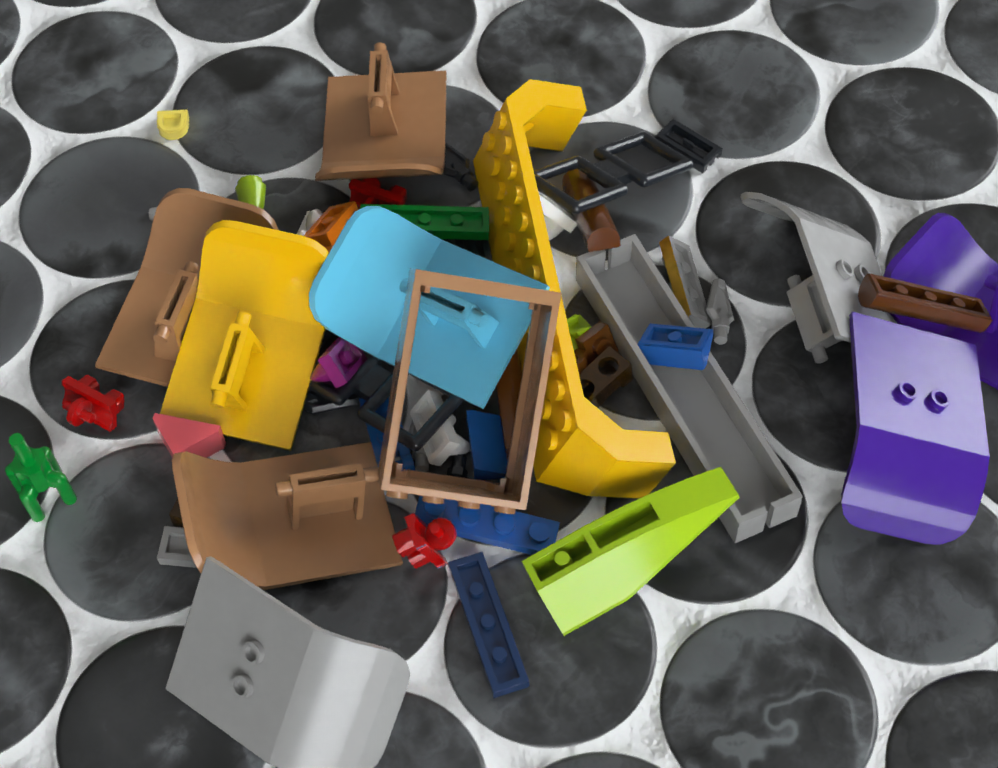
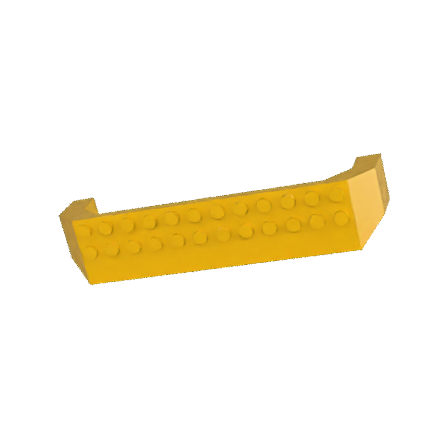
(576, 440)

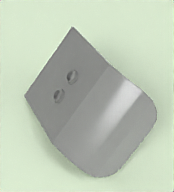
(838, 265)
(282, 681)

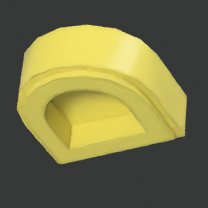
(173, 123)

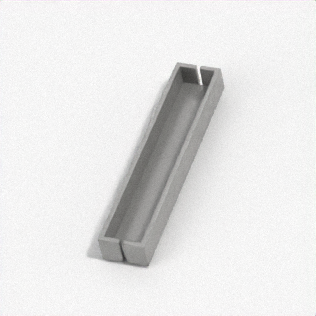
(693, 405)

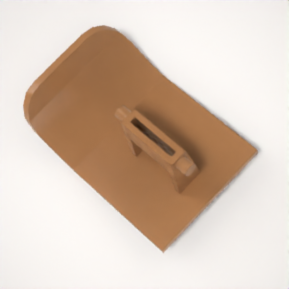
(384, 123)
(164, 291)
(287, 515)

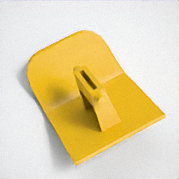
(249, 335)

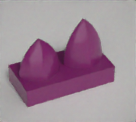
(338, 363)

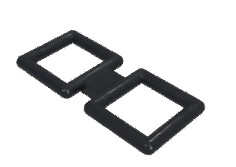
(611, 172)
(374, 386)

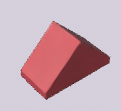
(189, 435)

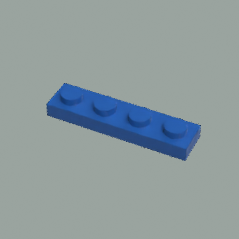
(510, 531)

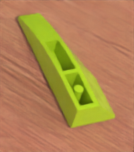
(625, 548)

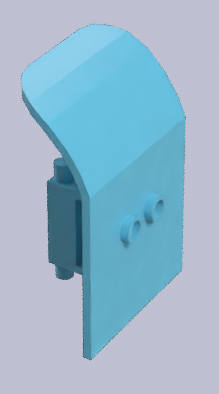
(458, 337)

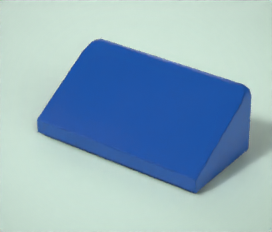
(676, 346)
(486, 445)

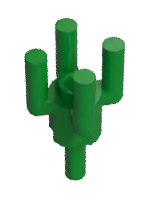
(35, 472)

